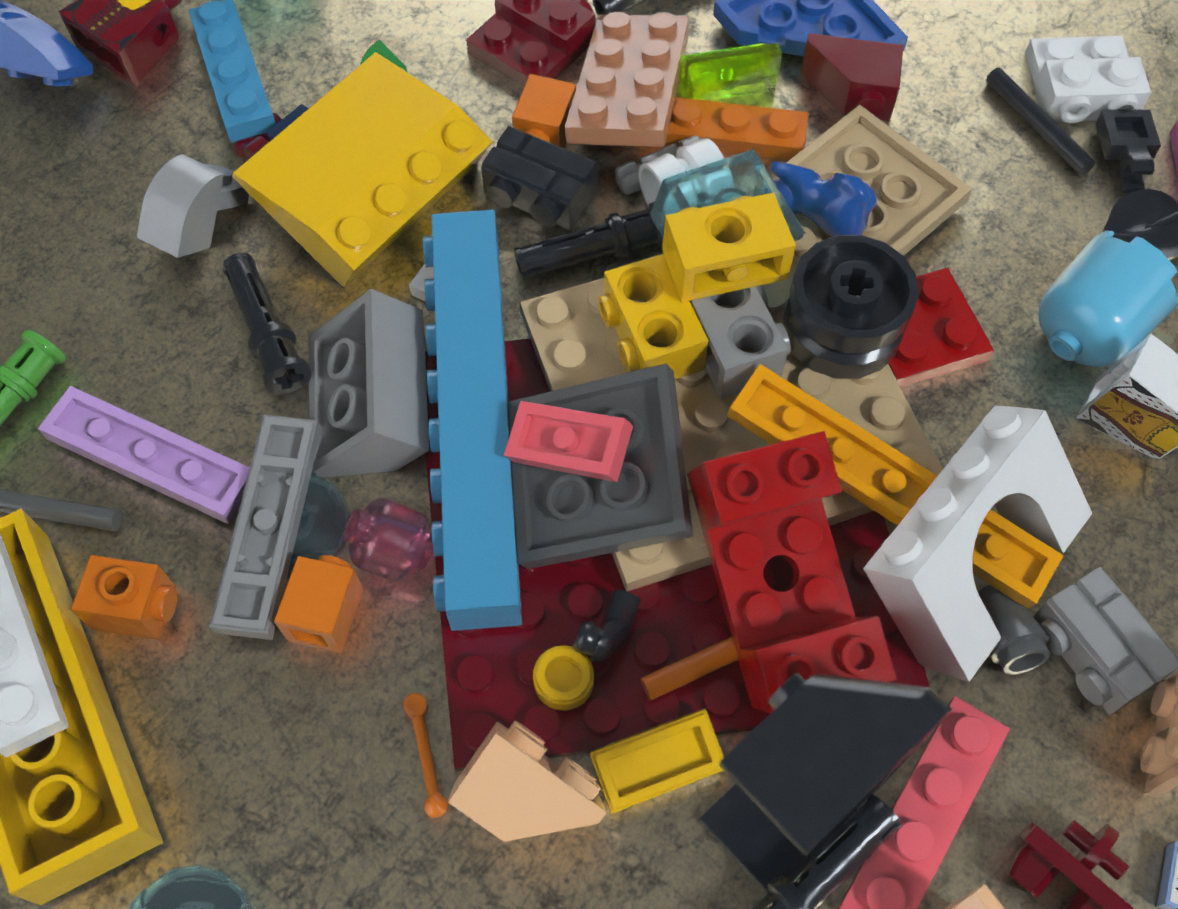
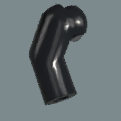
(605, 640)

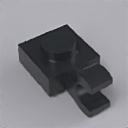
(1133, 140)

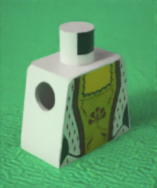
(1138, 399)

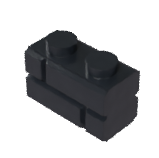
(539, 178)

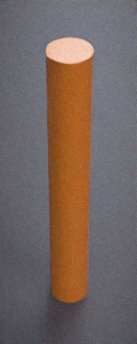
(689, 669)

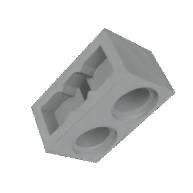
(742, 326)

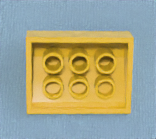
(363, 165)

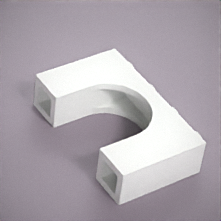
(927, 560)

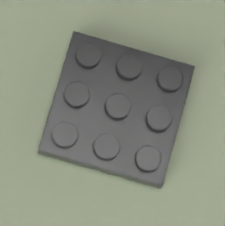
(583, 517)

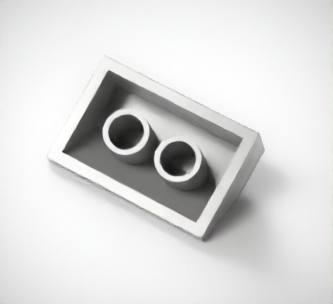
(369, 387)

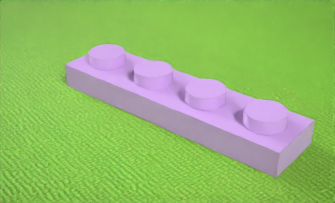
(147, 453)

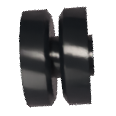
(849, 306)

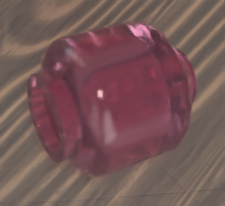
(389, 539)

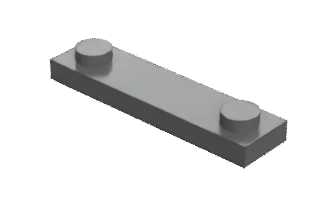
(266, 528)

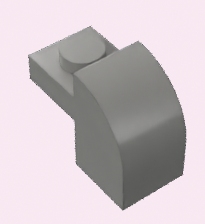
(184, 203)

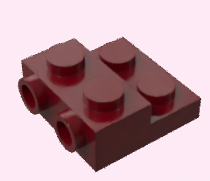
(533, 37)

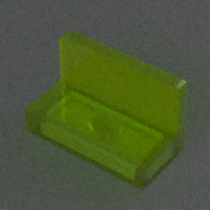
(730, 72)

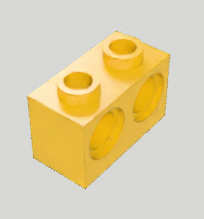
(656, 320)

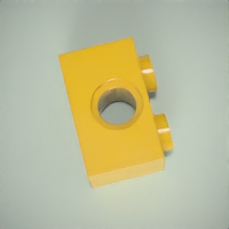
(727, 246)

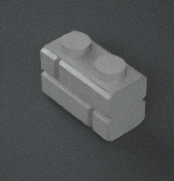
(1105, 641)

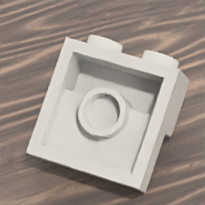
(1084, 76)

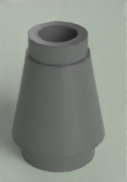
(1022, 638)

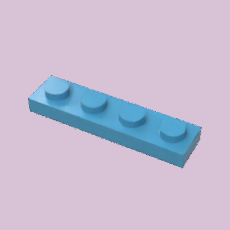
(232, 70)

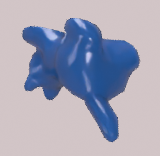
(834, 204)

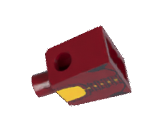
(123, 33)

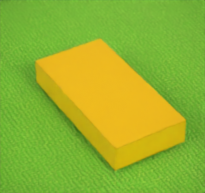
(657, 760)

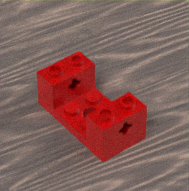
(769, 507)

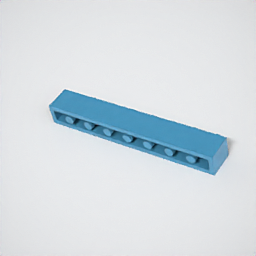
(472, 427)

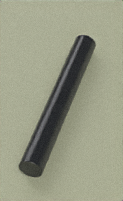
(1040, 121)

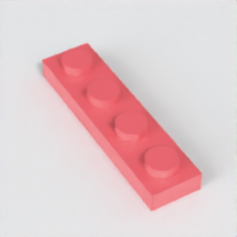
(929, 810)

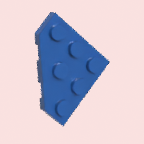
(791, 21)

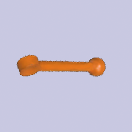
(416, 708)

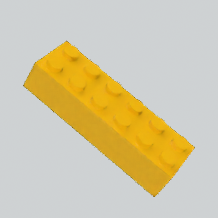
(75, 797)

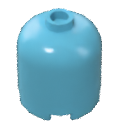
(1107, 300)

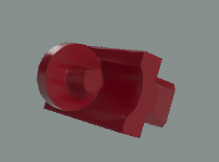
(1044, 858)

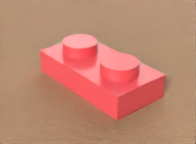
(569, 441)

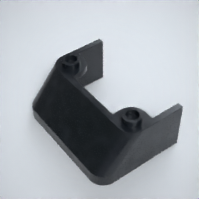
(815, 766)

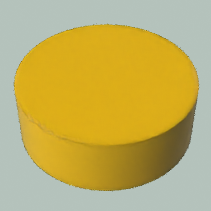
(563, 678)

